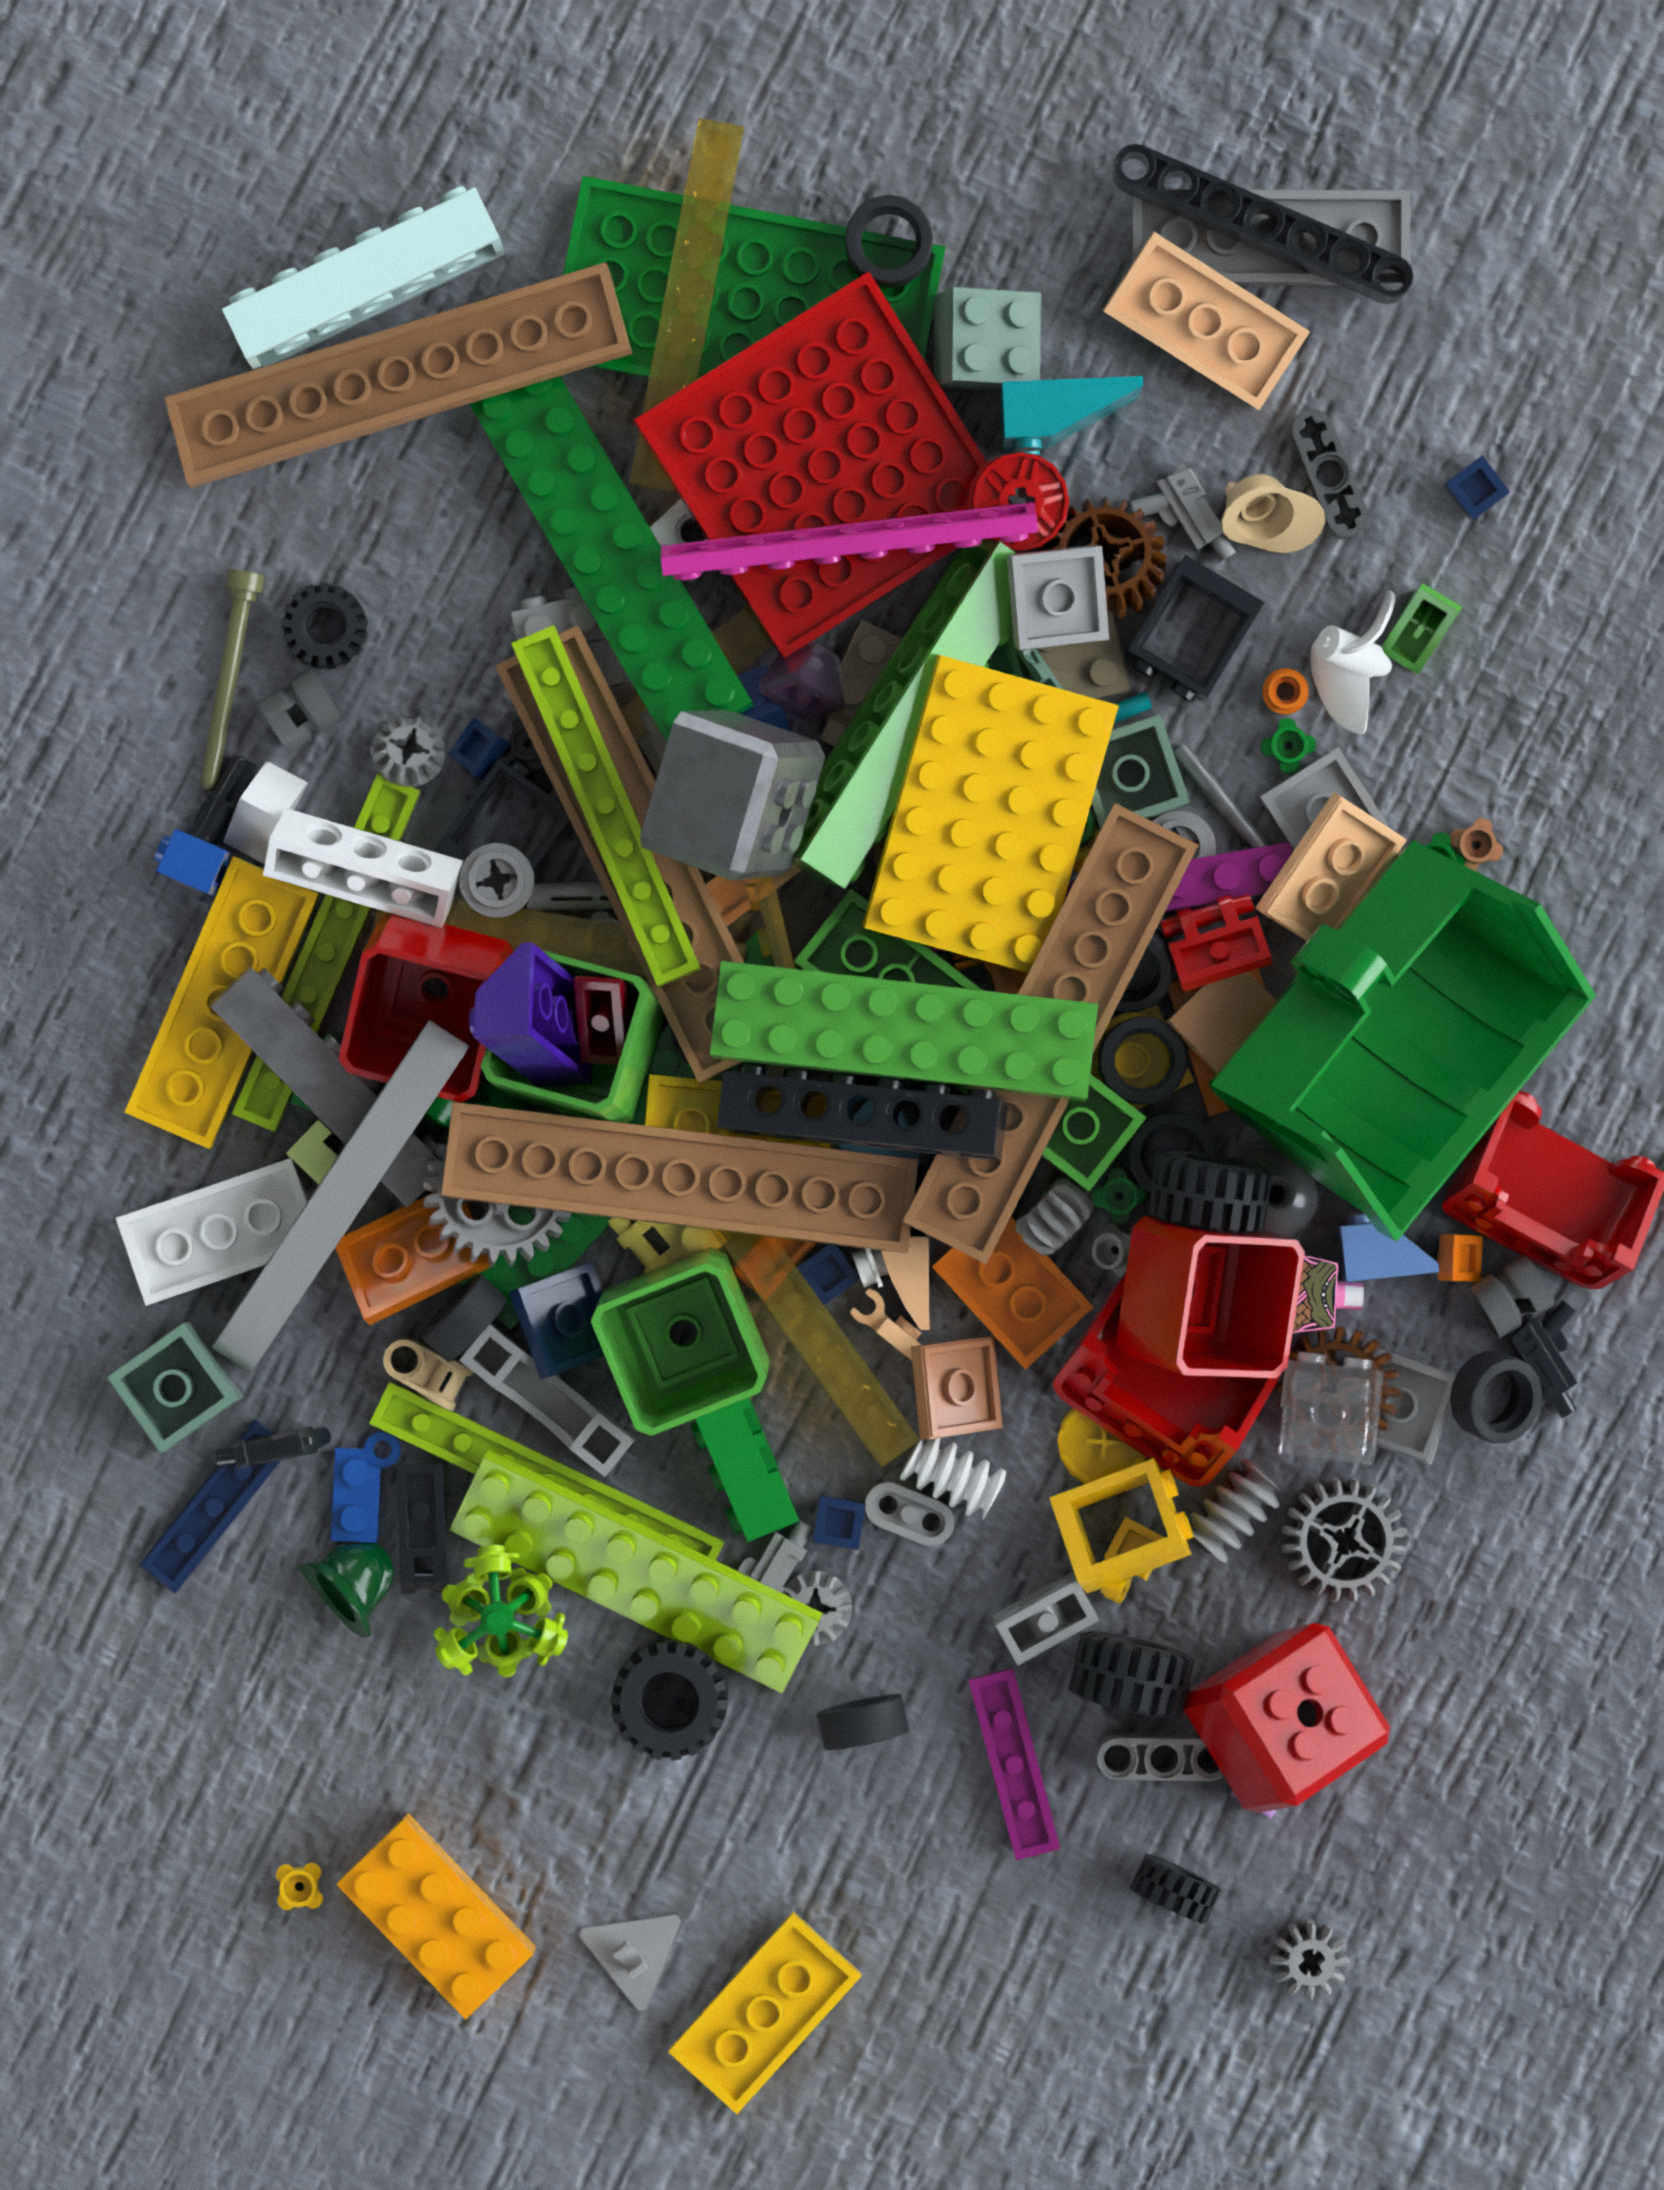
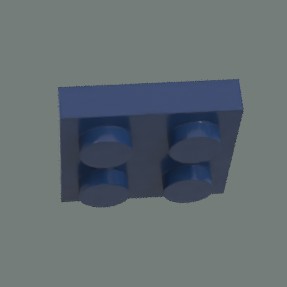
(558, 1319)

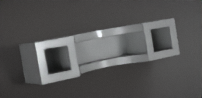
(549, 1400)

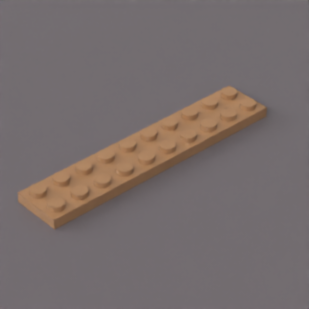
(398, 375)
(1083, 959)
(691, 999)
(678, 1177)

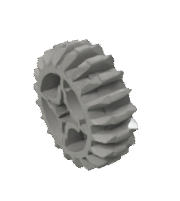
(1335, 1559)

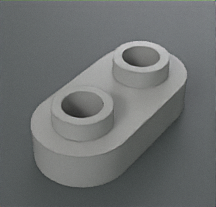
(908, 1515)

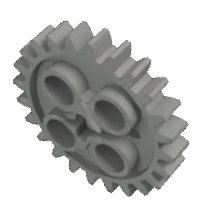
(496, 1231)

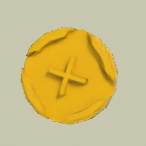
(1091, 1450)

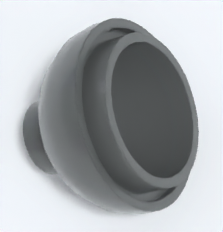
(1299, 1189)

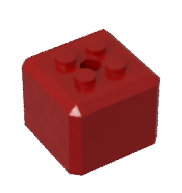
(394, 1006)
(1210, 1300)
(1253, 1725)

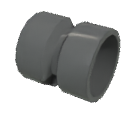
(313, 700)
(1511, 1296)

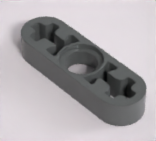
(1306, 446)

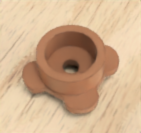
(1481, 832)

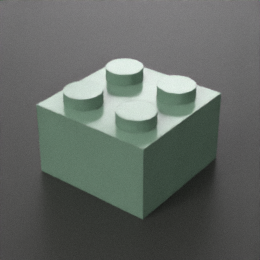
(986, 338)
(1139, 773)
(175, 1387)

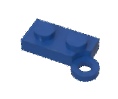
(359, 1489)

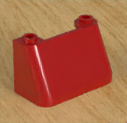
(1555, 1198)
(1167, 1416)

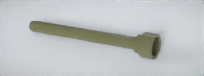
(244, 590)

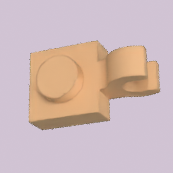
(899, 1333)

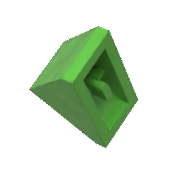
(1420, 628)

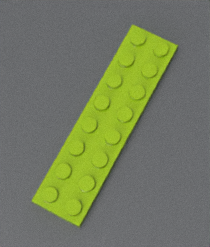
(636, 1571)

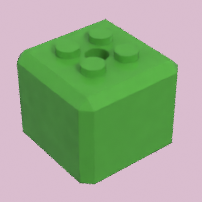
(614, 1088)
(675, 1381)

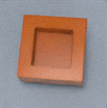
(1460, 1257)

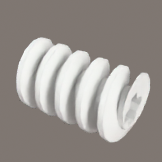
(954, 1475)

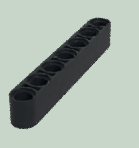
(1246, 205)

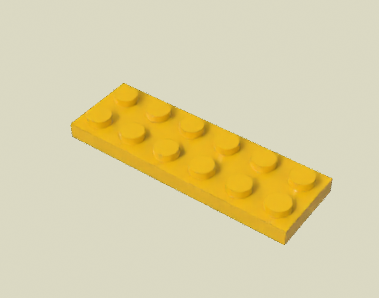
(196, 1053)

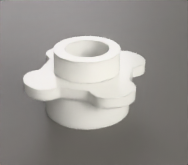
(870, 1266)

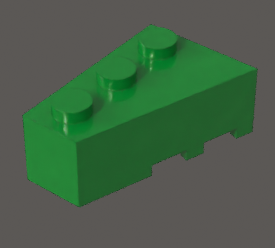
(745, 1470)

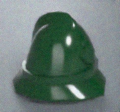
(352, 1582)

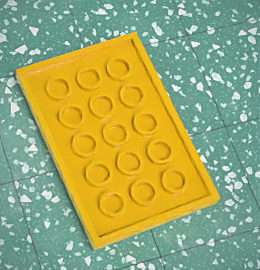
(989, 814)

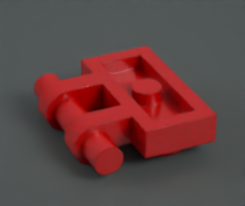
(1219, 952)

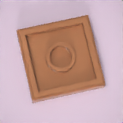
(956, 1387)

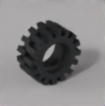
(324, 597)
(1175, 1888)

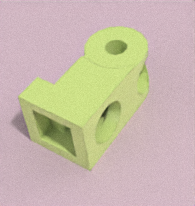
(313, 1151)

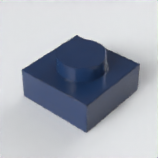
(1476, 488)
(478, 748)
(828, 1273)
(839, 1522)

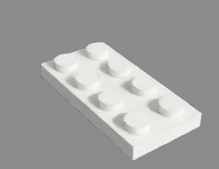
(212, 1231)

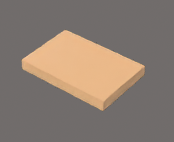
(1330, 868)

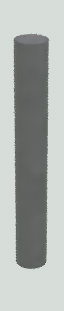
(1219, 797)

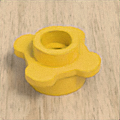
(289, 1895)

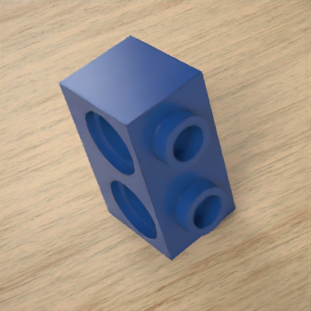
(192, 861)

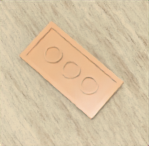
(1206, 320)

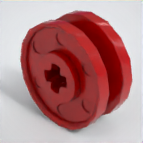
(1035, 481)

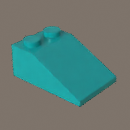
(1049, 411)

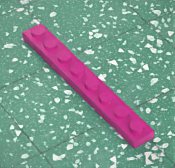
(868, 538)

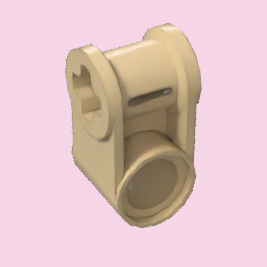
(429, 1372)

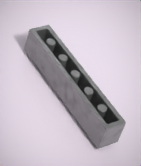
(313, 1072)

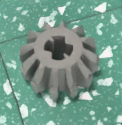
(1054, 1216)
(1293, 1957)

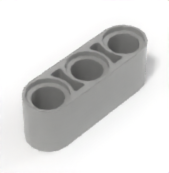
(1140, 1750)

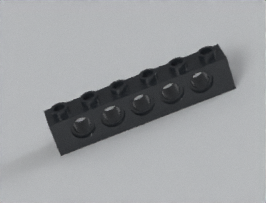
(978, 1139)

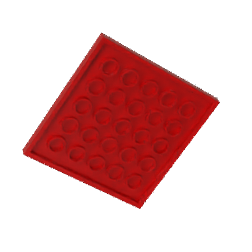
(815, 432)

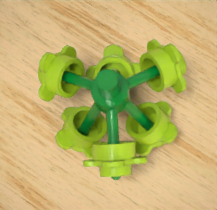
(503, 1645)

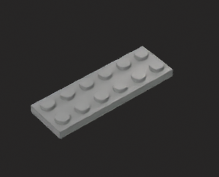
(1370, 215)

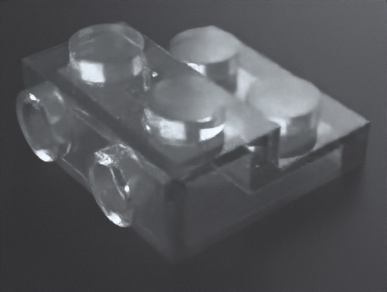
(1330, 1409)

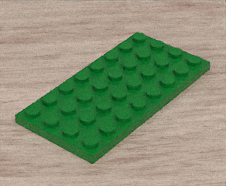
(765, 276)

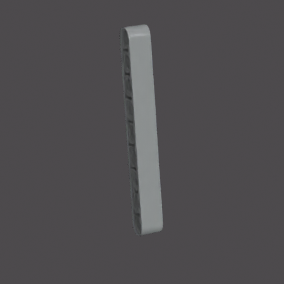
(340, 1196)

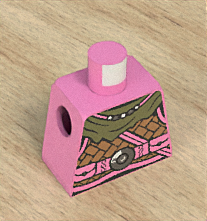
(1322, 1294)

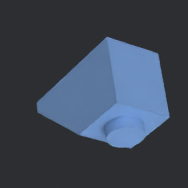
(1371, 1255)

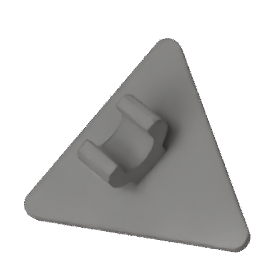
(633, 1953)

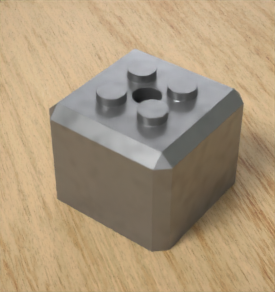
(732, 795)

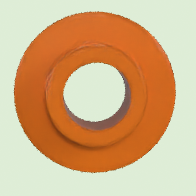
(1289, 677)

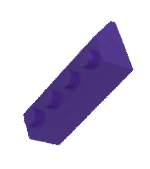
(531, 1019)

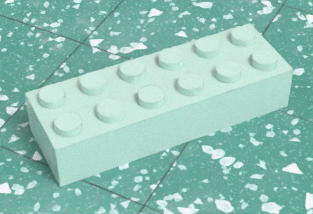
(363, 279)

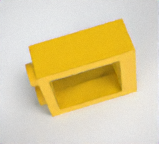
(1095, 1575)

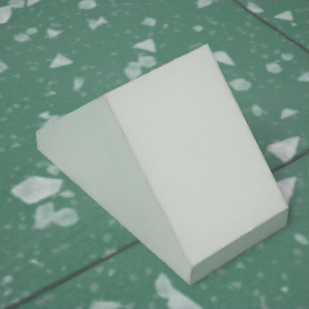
(261, 809)

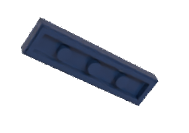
(206, 1518)

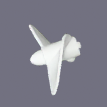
(1344, 666)

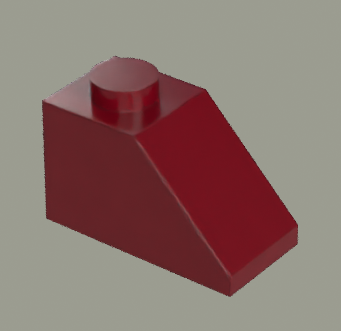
(603, 1017)

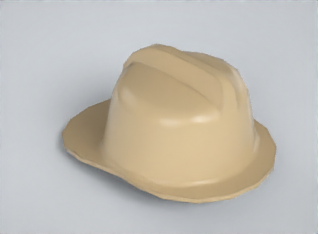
(1270, 515)

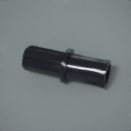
(224, 799)

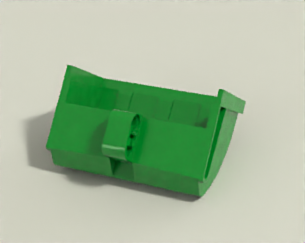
(1406, 1034)

